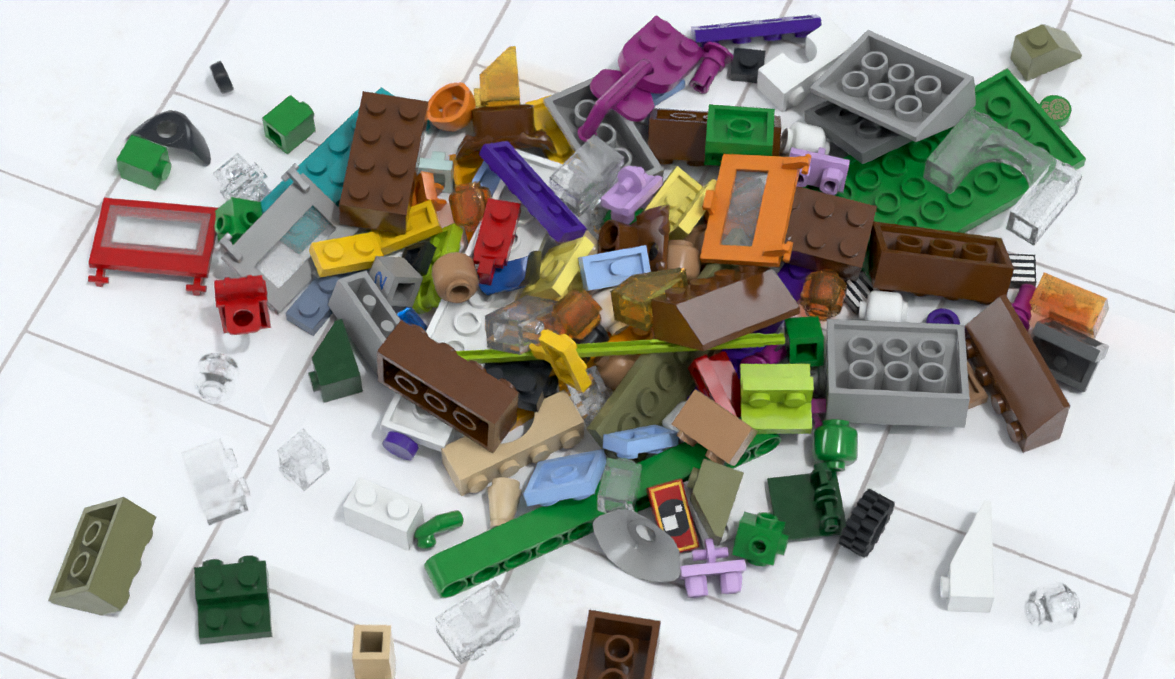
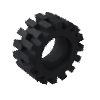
(866, 523)

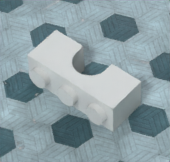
(789, 82)

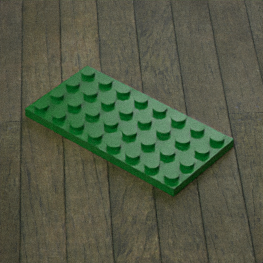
(906, 198)

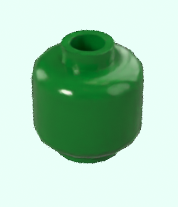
(835, 444)

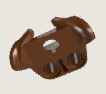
(503, 124)
(650, 228)

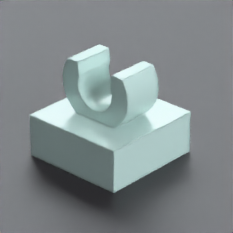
(441, 169)

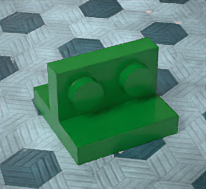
(738, 132)

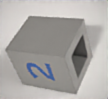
(396, 280)

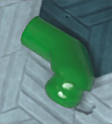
(437, 524)

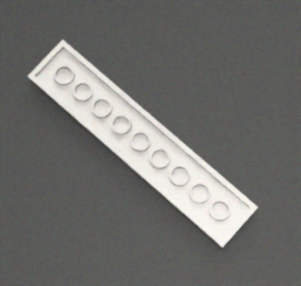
(464, 323)

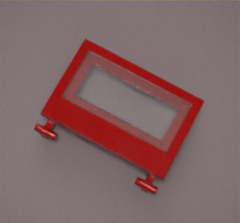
(154, 240)

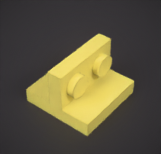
(685, 202)
(560, 270)

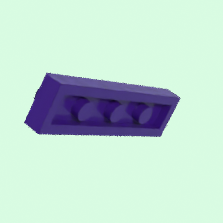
(770, 29)
(532, 191)

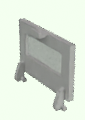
(282, 237)

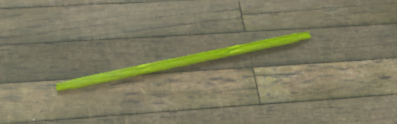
(624, 348)

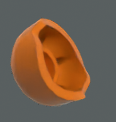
(455, 113)

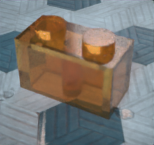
(1069, 305)

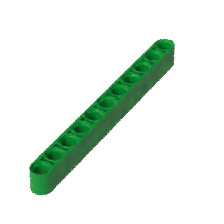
(560, 523)

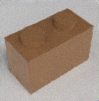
(714, 428)

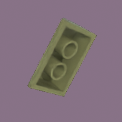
(103, 557)

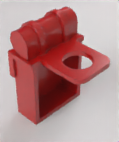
(242, 304)

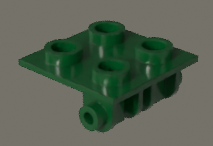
(808, 503)

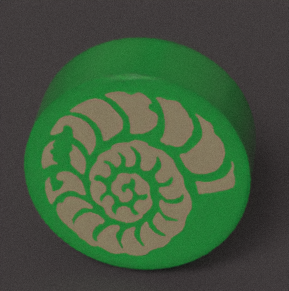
(1057, 108)

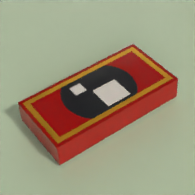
(673, 513)

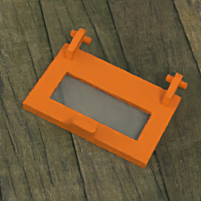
(751, 210)

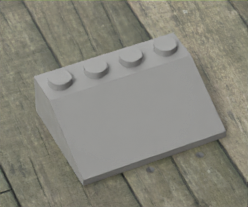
(897, 87)
(896, 373)

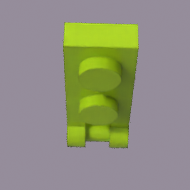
(446, 242)

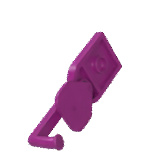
(649, 62)

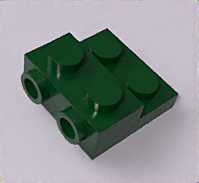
(233, 600)

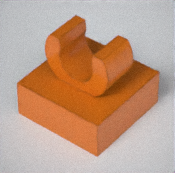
(427, 189)

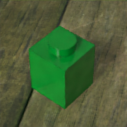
(289, 124)
(144, 162)
(804, 341)

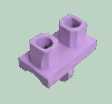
(824, 171)
(630, 192)
(728, 571)

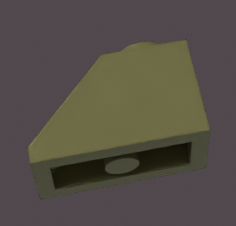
(1042, 51)
(714, 496)

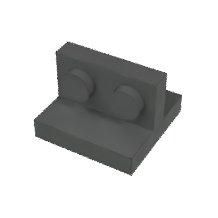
(1068, 353)

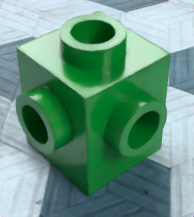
(236, 217)
(760, 538)

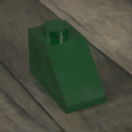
(335, 366)

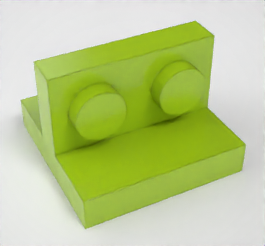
(777, 398)

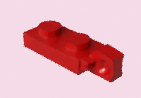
(495, 237)

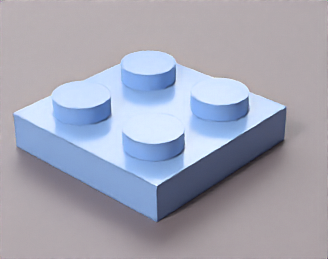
(565, 478)

